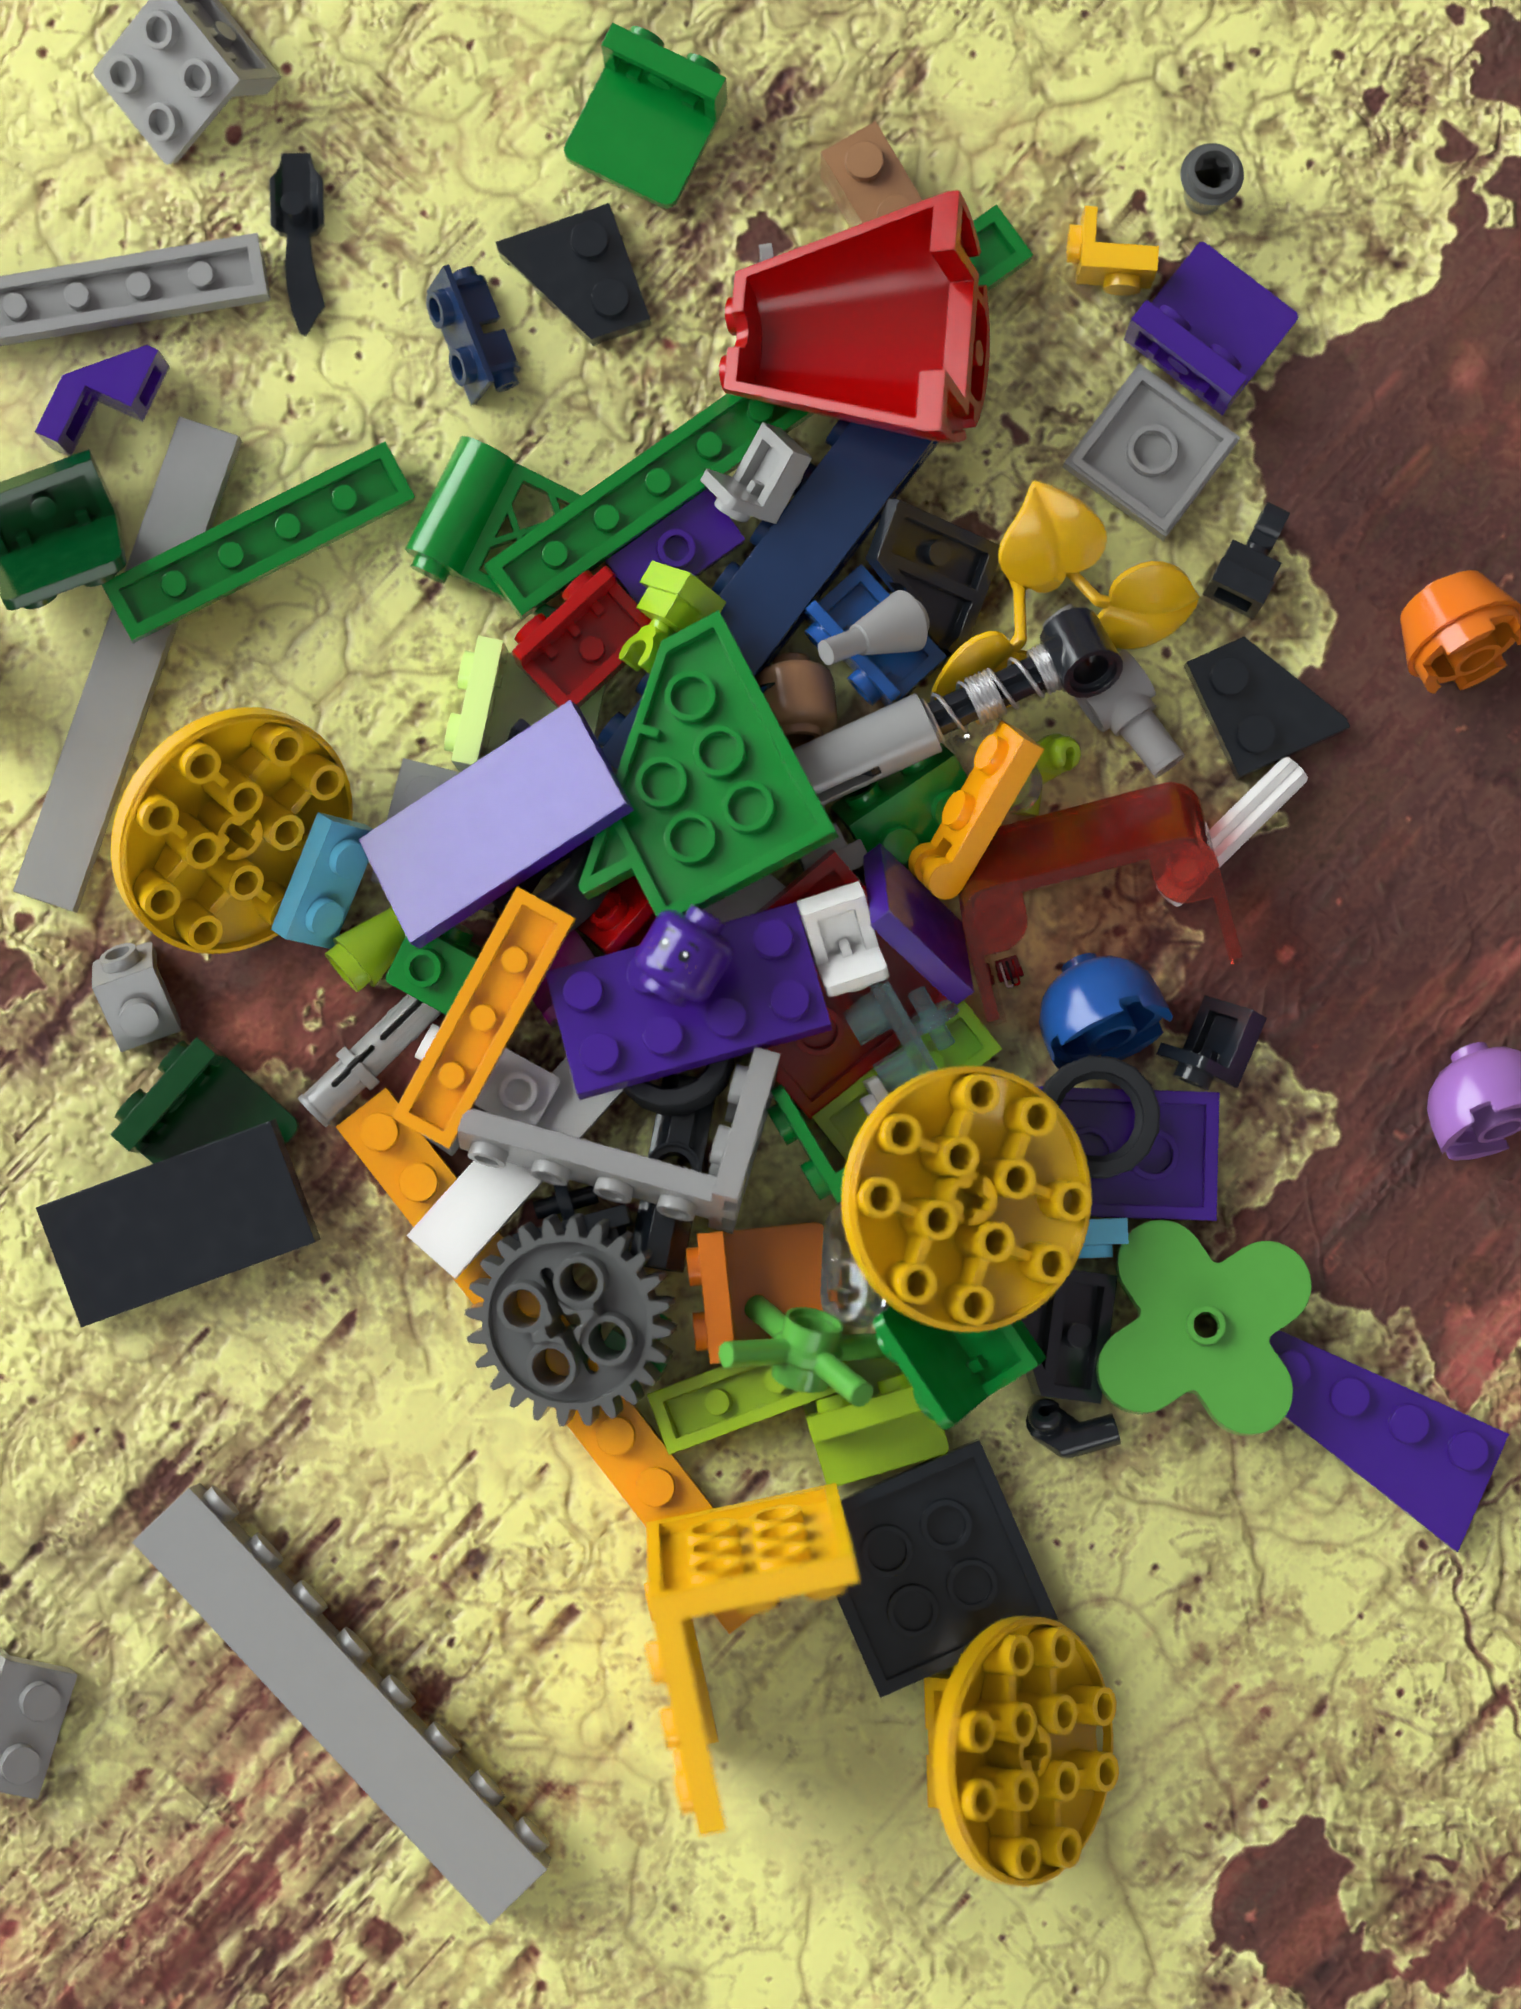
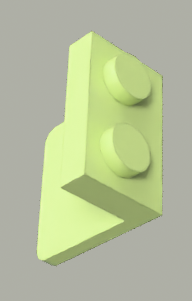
(495, 700)

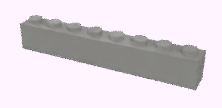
(345, 1701)

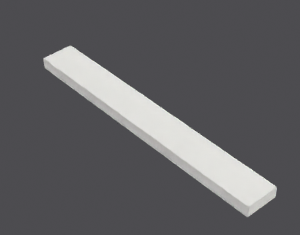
(489, 1196)

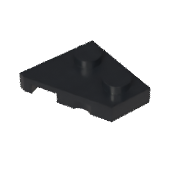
(582, 272)
(937, 565)
(1259, 707)

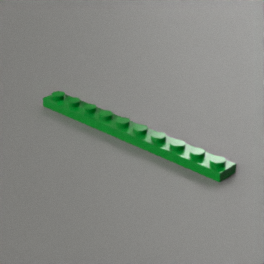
(671, 470)

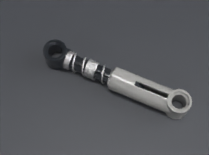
(1071, 657)

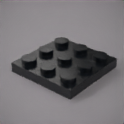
(934, 1566)

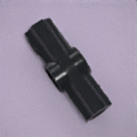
(681, 1137)

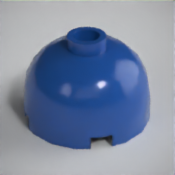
(1101, 1009)

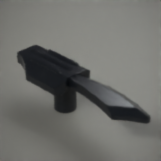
(299, 215)

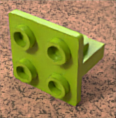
(873, 1437)

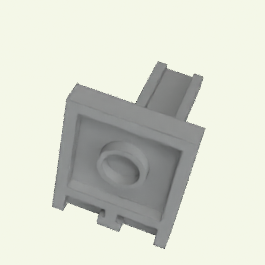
(625, 1175)

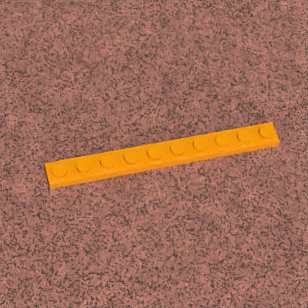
(622, 1446)

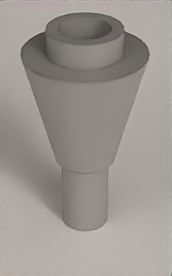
(890, 627)

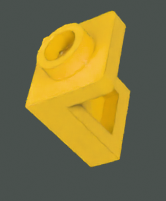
(1115, 266)

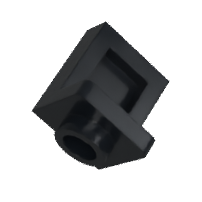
(1216, 1045)

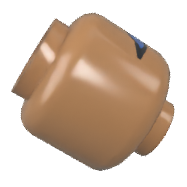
(800, 697)

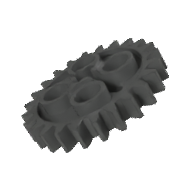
(520, 1342)

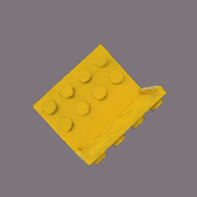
(722, 1562)

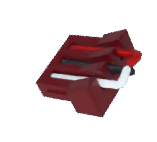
(1009, 969)

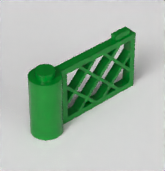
(469, 511)

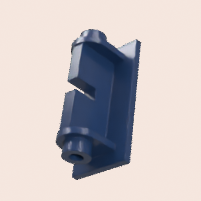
(459, 307)

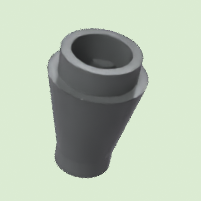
(1215, 167)

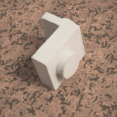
(842, 939)

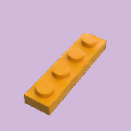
(483, 1017)

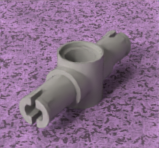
(1128, 712)

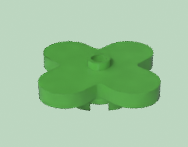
(1162, 1355)

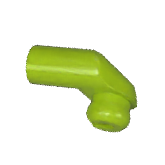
(1059, 755)

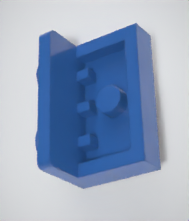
(874, 676)

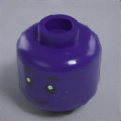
(684, 955)

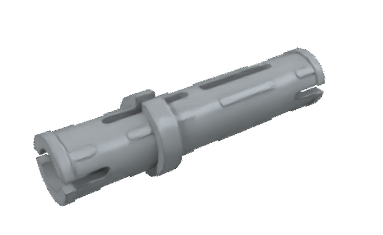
(367, 1058)

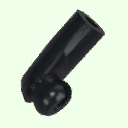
(1067, 1435)

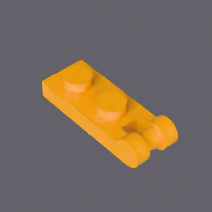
(975, 811)

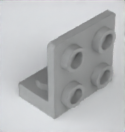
(180, 70)

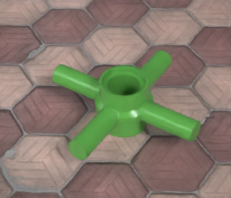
(804, 1350)

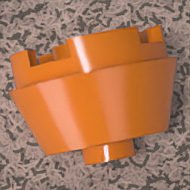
(1459, 630)

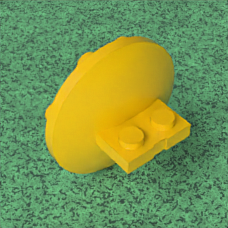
(221, 826)
(966, 1198)
(1019, 1751)

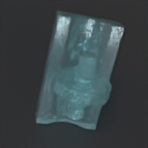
(882, 1011)

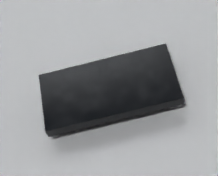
(178, 1223)

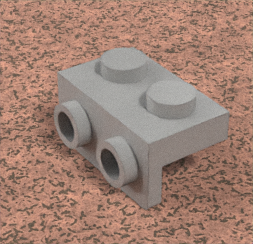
(31, 1716)

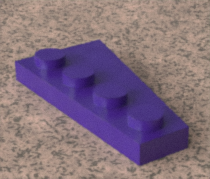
(1395, 1439)

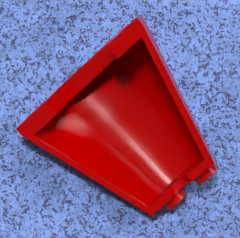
(869, 324)

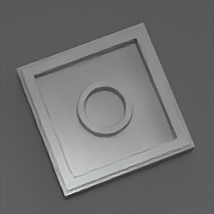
(1151, 452)

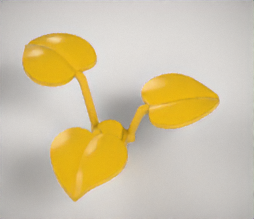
(1056, 540)

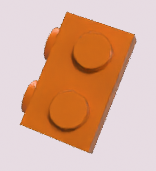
(764, 1261)

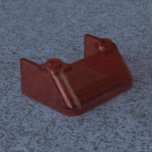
(1139, 825)

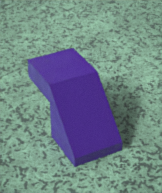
(121, 382)

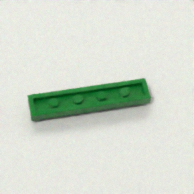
(258, 542)

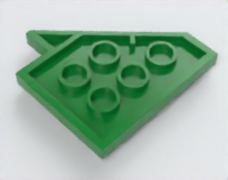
(707, 782)

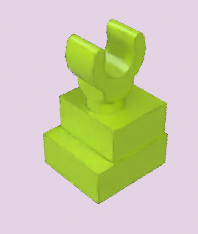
(672, 603)

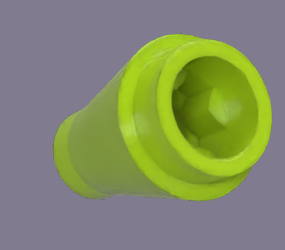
(367, 950)

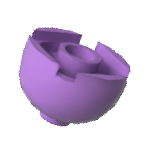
(1476, 1101)

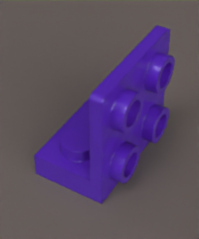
(1210, 327)

